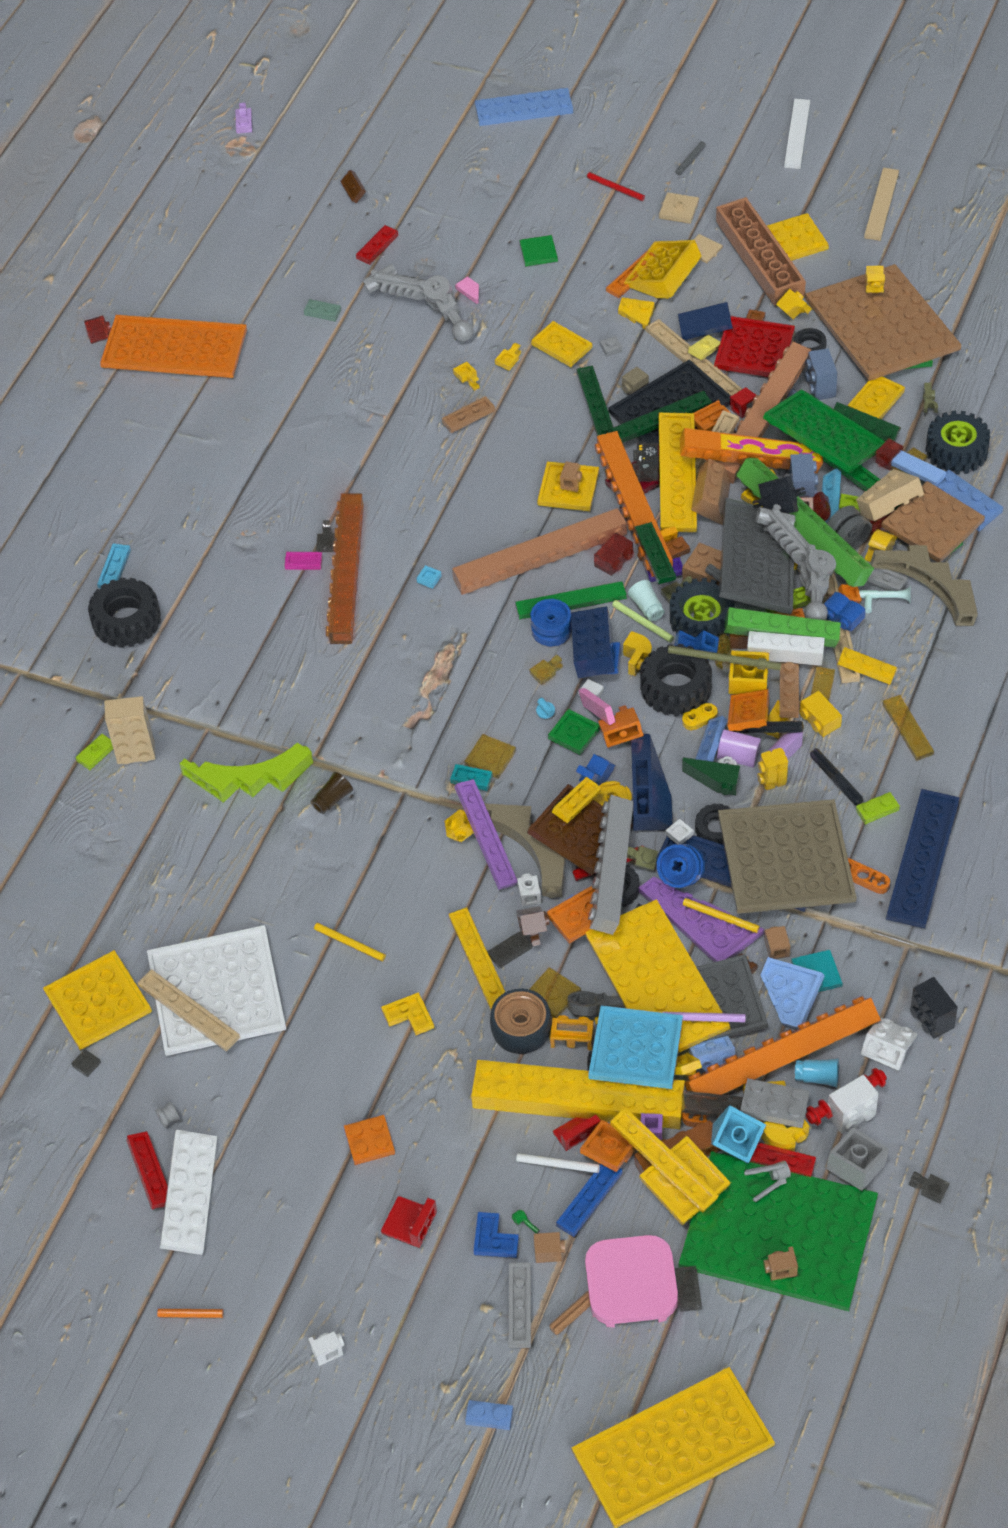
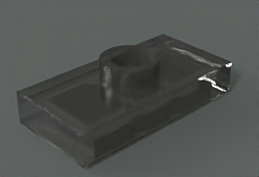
(688, 1288)

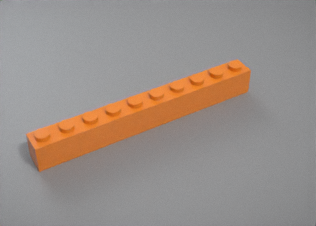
(628, 489)
(786, 1049)

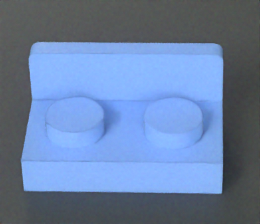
(712, 1052)

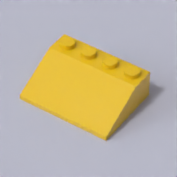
(667, 269)

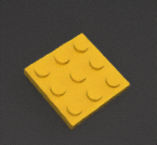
(799, 236)
(553, 496)
(669, 1195)

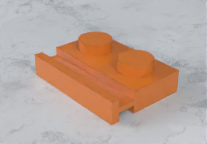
(707, 417)

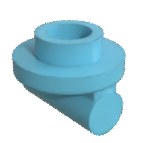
(545, 709)

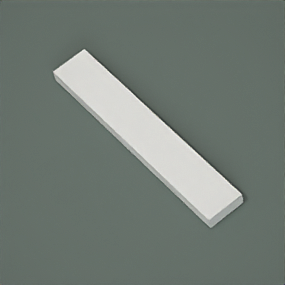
(797, 134)

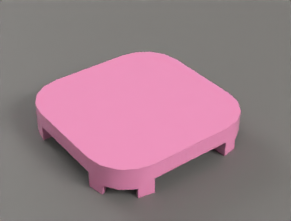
(631, 1280)

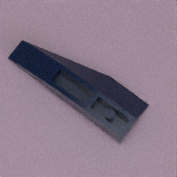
(650, 789)

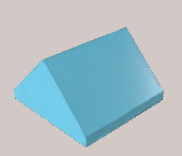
(737, 1133)

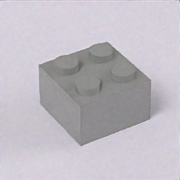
(857, 1158)

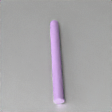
(718, 1017)

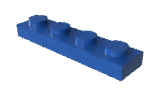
(588, 1200)

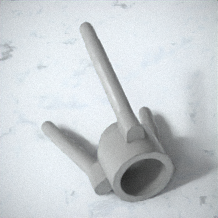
(777, 1171)

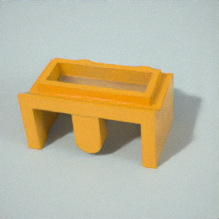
(572, 1031)

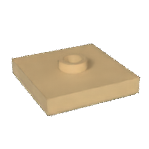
(679, 208)

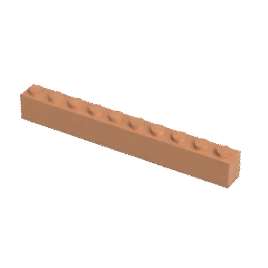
(774, 392)
(538, 551)

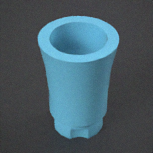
(818, 1071)

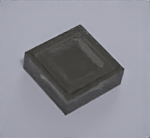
(86, 1063)

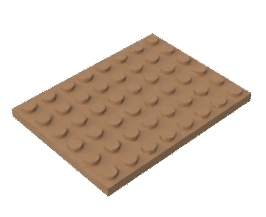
(885, 328)

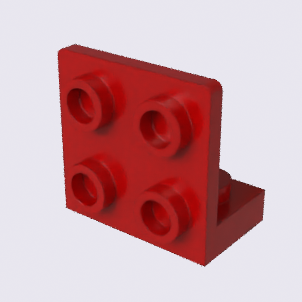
(410, 1220)

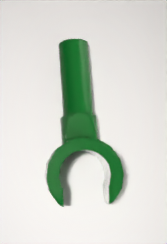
(520, 1216)

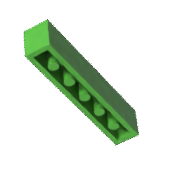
(742, 621)

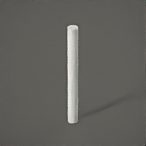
(561, 1163)

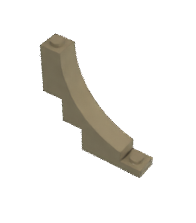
(514, 823)

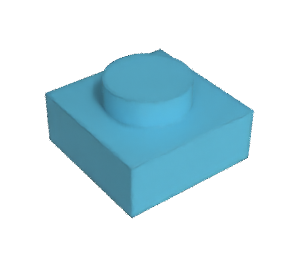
(429, 576)

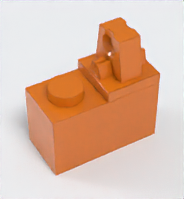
(624, 729)

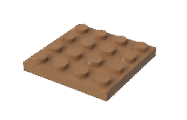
(934, 521)

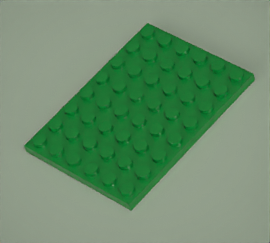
(813, 1215)

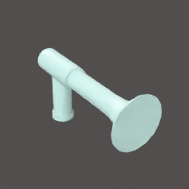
(869, 594)

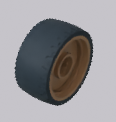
(520, 1021)

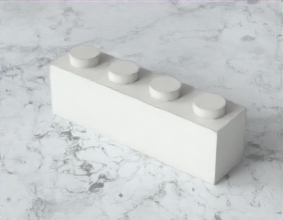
(788, 647)

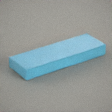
(114, 564)

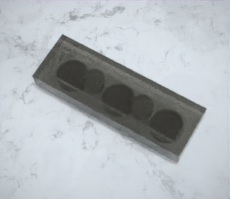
(708, 1103)

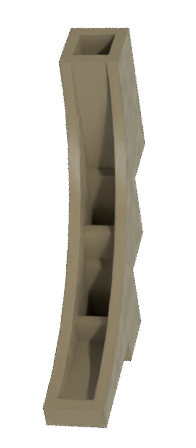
(936, 575)

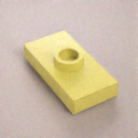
(704, 347)

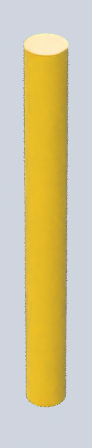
(721, 915)
(350, 942)

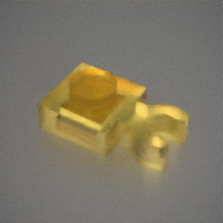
(723, 648)

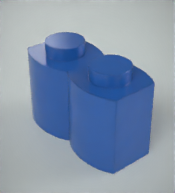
(844, 611)

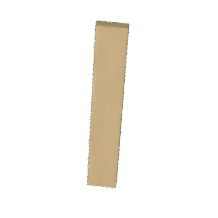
(881, 204)
(189, 1010)

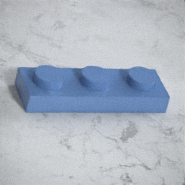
(711, 739)

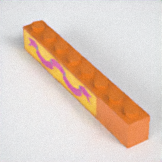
(737, 448)

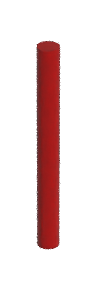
(615, 186)

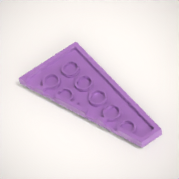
(711, 935)

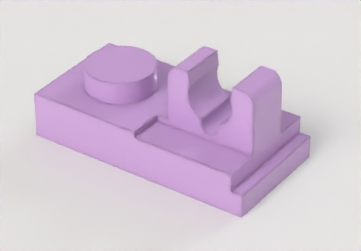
(243, 119)

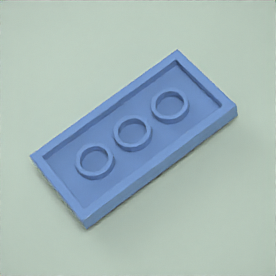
(971, 497)

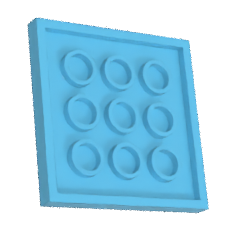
(636, 1047)

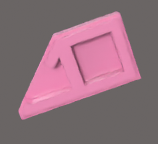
(469, 289)

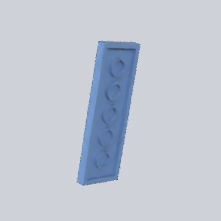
(523, 106)

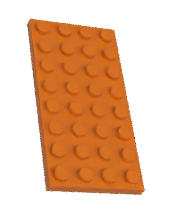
(174, 346)

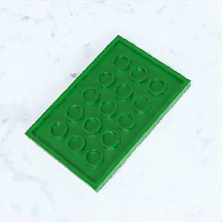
(824, 430)

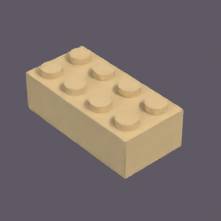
(129, 730)

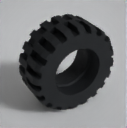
(130, 629)
(671, 698)

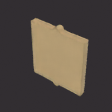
(707, 247)

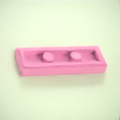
(597, 706)

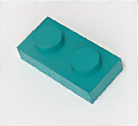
(465, 773)

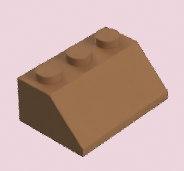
(711, 490)

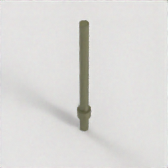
(761, 663)

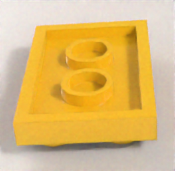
(561, 344)
(877, 397)

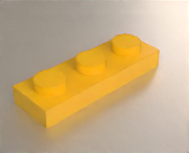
(867, 665)
(576, 800)

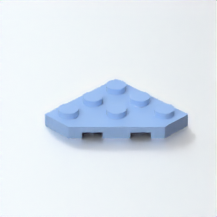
(791, 990)

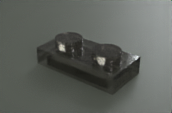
(509, 949)

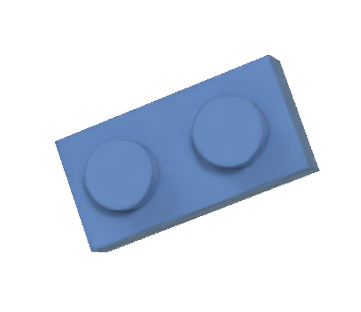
(489, 1415)

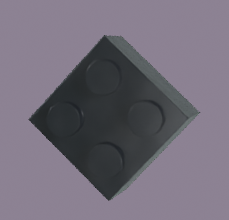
(933, 1008)

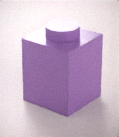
(654, 1123)

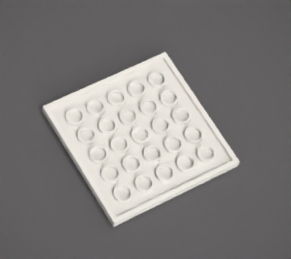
(226, 976)

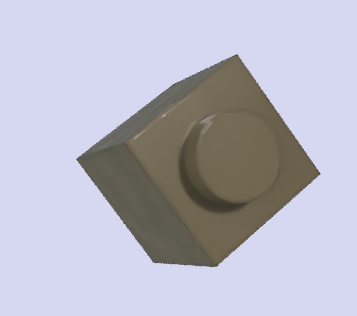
(634, 380)

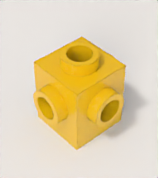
(458, 826)

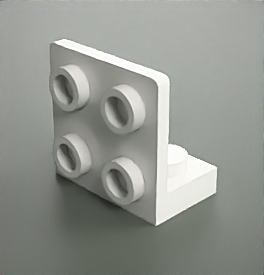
(888, 1043)

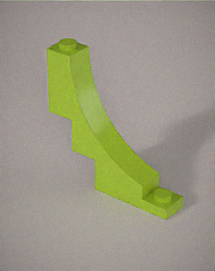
(225, 780)

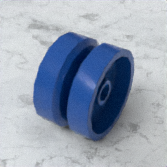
(551, 622)
(690, 871)

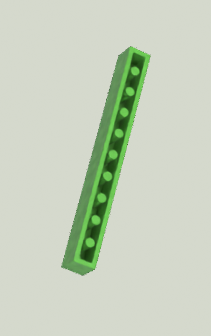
(812, 527)

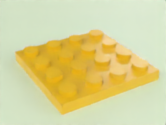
(97, 1000)

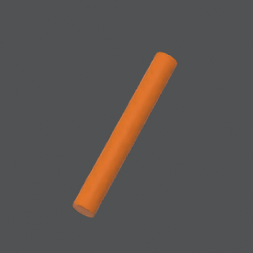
(190, 1313)

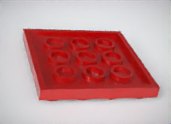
(753, 346)

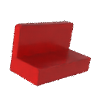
(575, 1131)

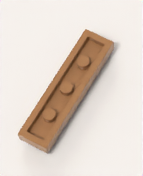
(789, 690)

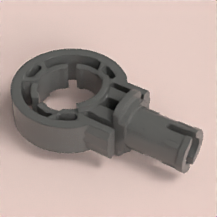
(593, 1002)

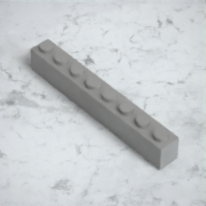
(610, 865)

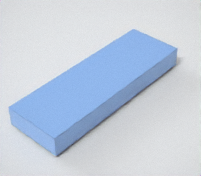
(918, 468)

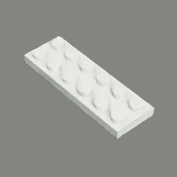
(188, 1192)

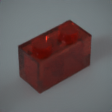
(613, 554)

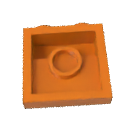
(607, 1147)

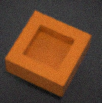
(851, 593)

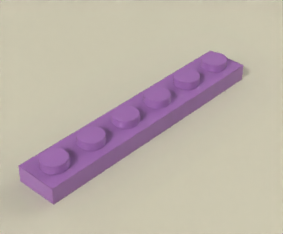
(486, 834)

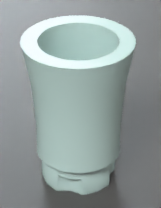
(646, 600)

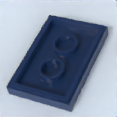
(705, 321)

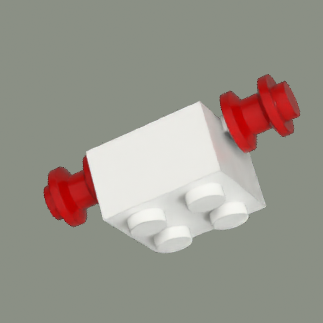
(851, 1103)

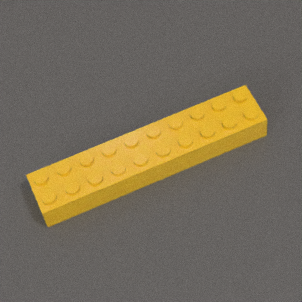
(569, 1093)

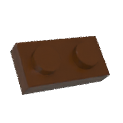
(353, 186)

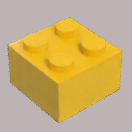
(747, 678)

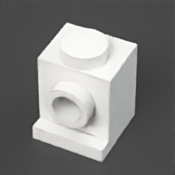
(529, 890)
(326, 1347)

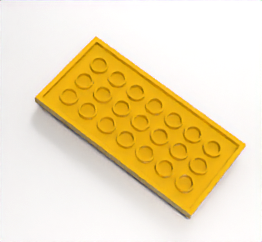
(655, 971)
(672, 1447)

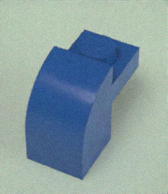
(703, 642)
(597, 770)

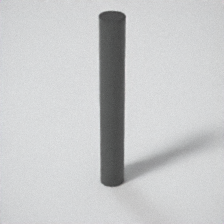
(690, 158)

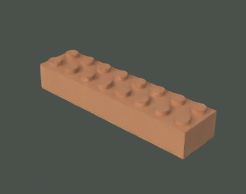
(759, 249)

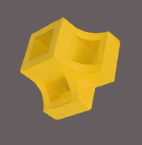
(793, 304)

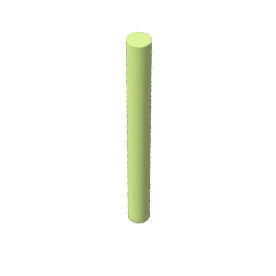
(643, 621)

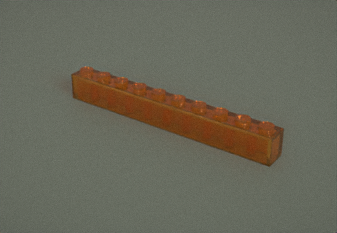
(345, 569)

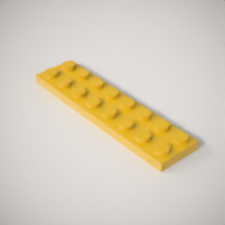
(676, 474)

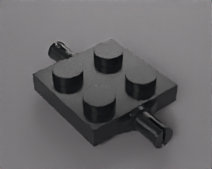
(779, 492)

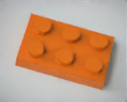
(748, 710)
(572, 915)

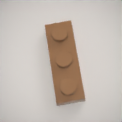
(468, 414)

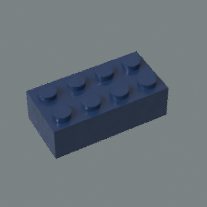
(592, 642)

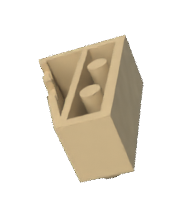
(888, 493)

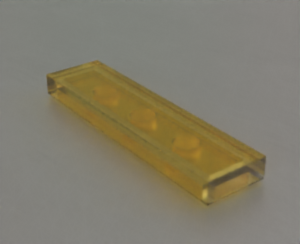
(908, 727)

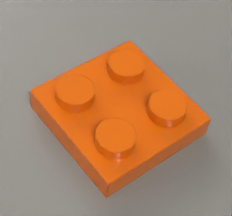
(369, 1139)

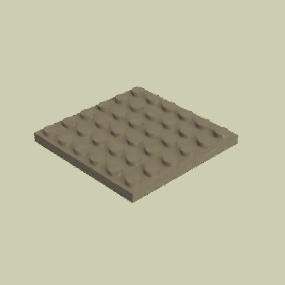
(786, 856)

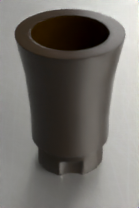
(331, 793)

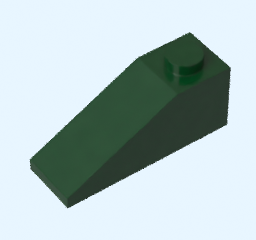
(717, 776)

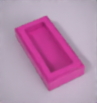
(303, 561)

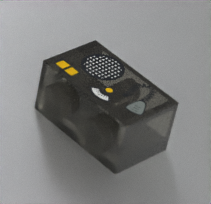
(647, 461)

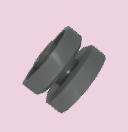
(851, 526)

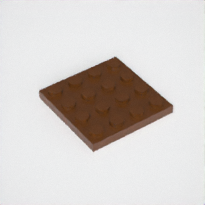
(574, 840)

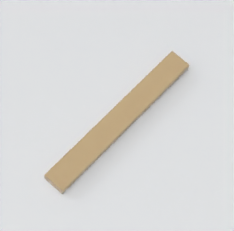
(680, 347)
(846, 675)

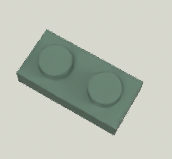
(322, 310)

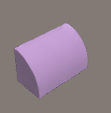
(789, 742)
(739, 747)

